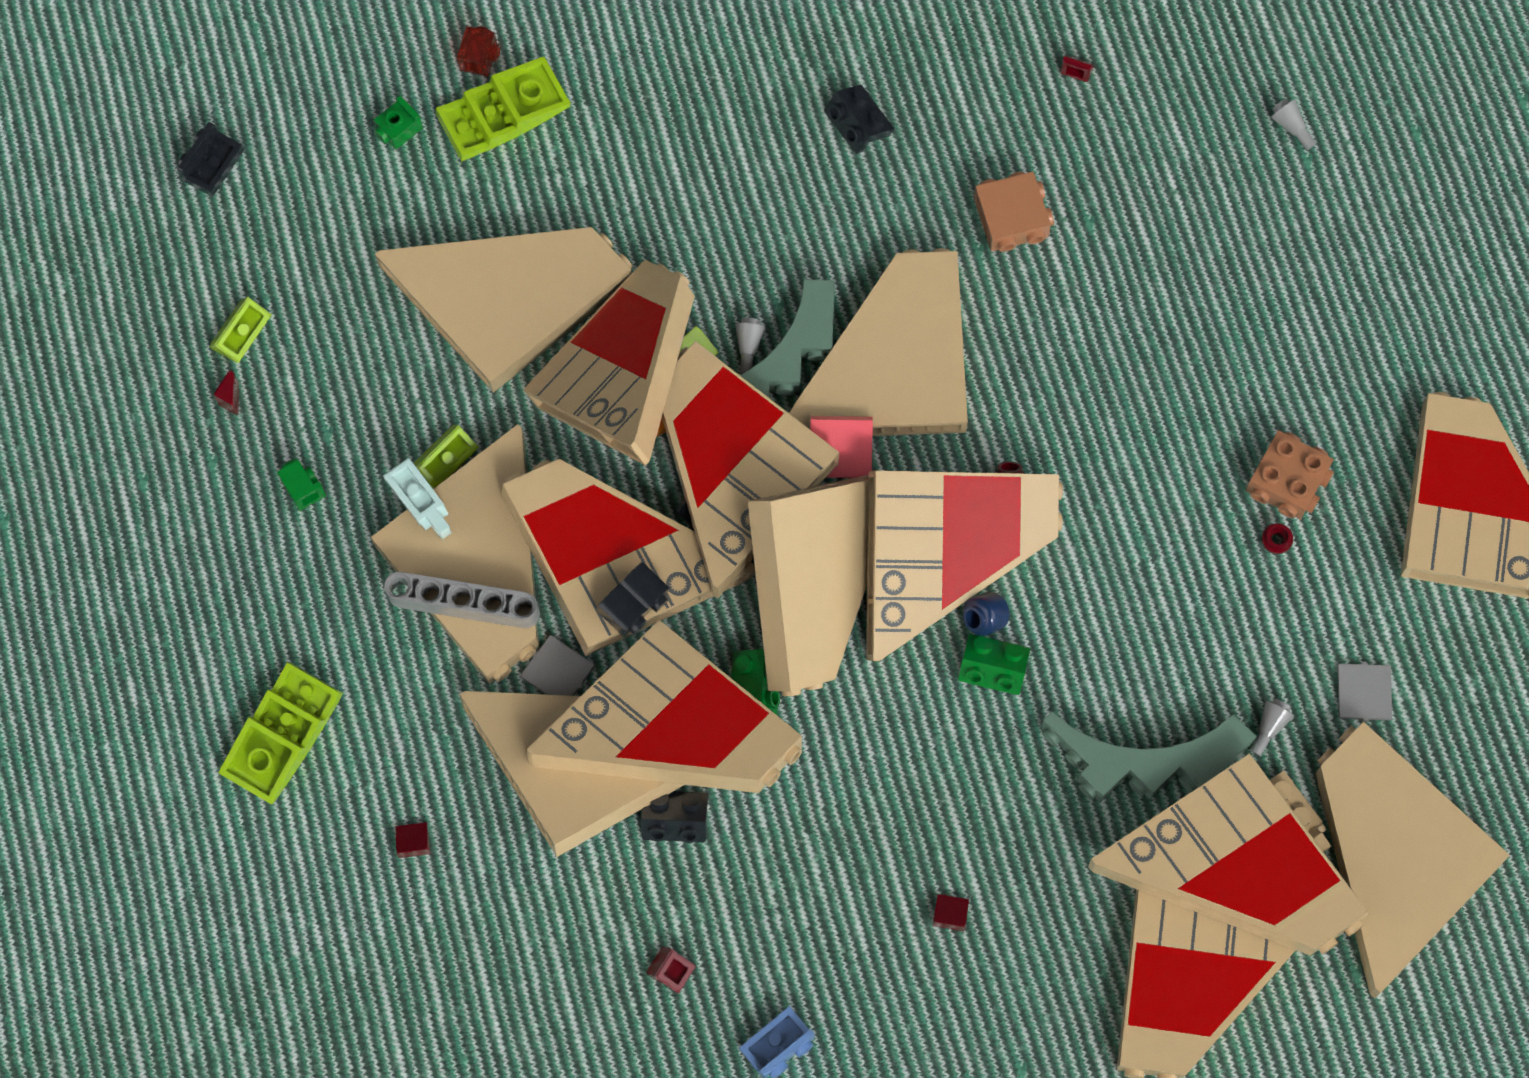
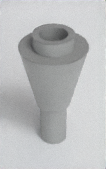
(1290, 118)
(749, 336)
(1273, 720)

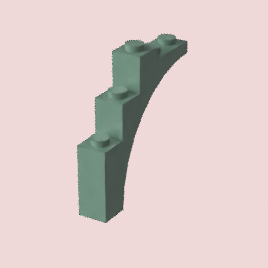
(807, 338)
(1148, 769)

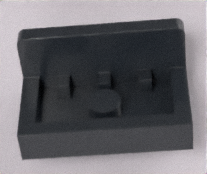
(857, 117)
(209, 159)
(676, 817)

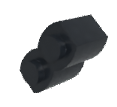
(633, 600)

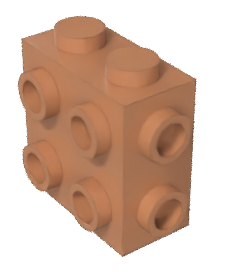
(1013, 211)
(1290, 475)

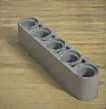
(448, 592)

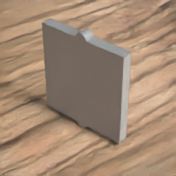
(557, 669)
(1364, 692)

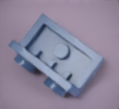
(777, 1044)

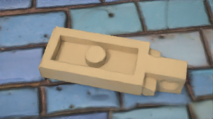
(1301, 808)

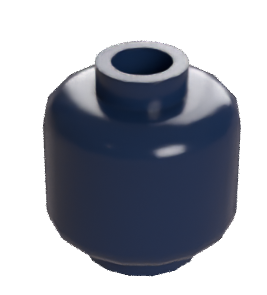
(986, 613)

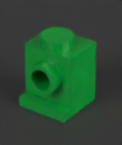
(397, 133)
(301, 484)

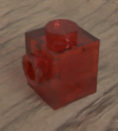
(478, 51)

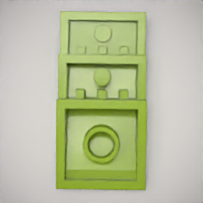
(502, 108)
(280, 733)

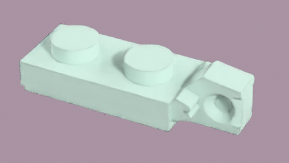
(418, 497)

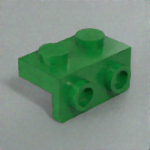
(994, 664)
(750, 673)

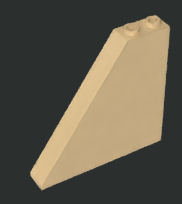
(507, 295)
(899, 353)
(480, 550)
(809, 579)
(562, 803)
(1398, 850)

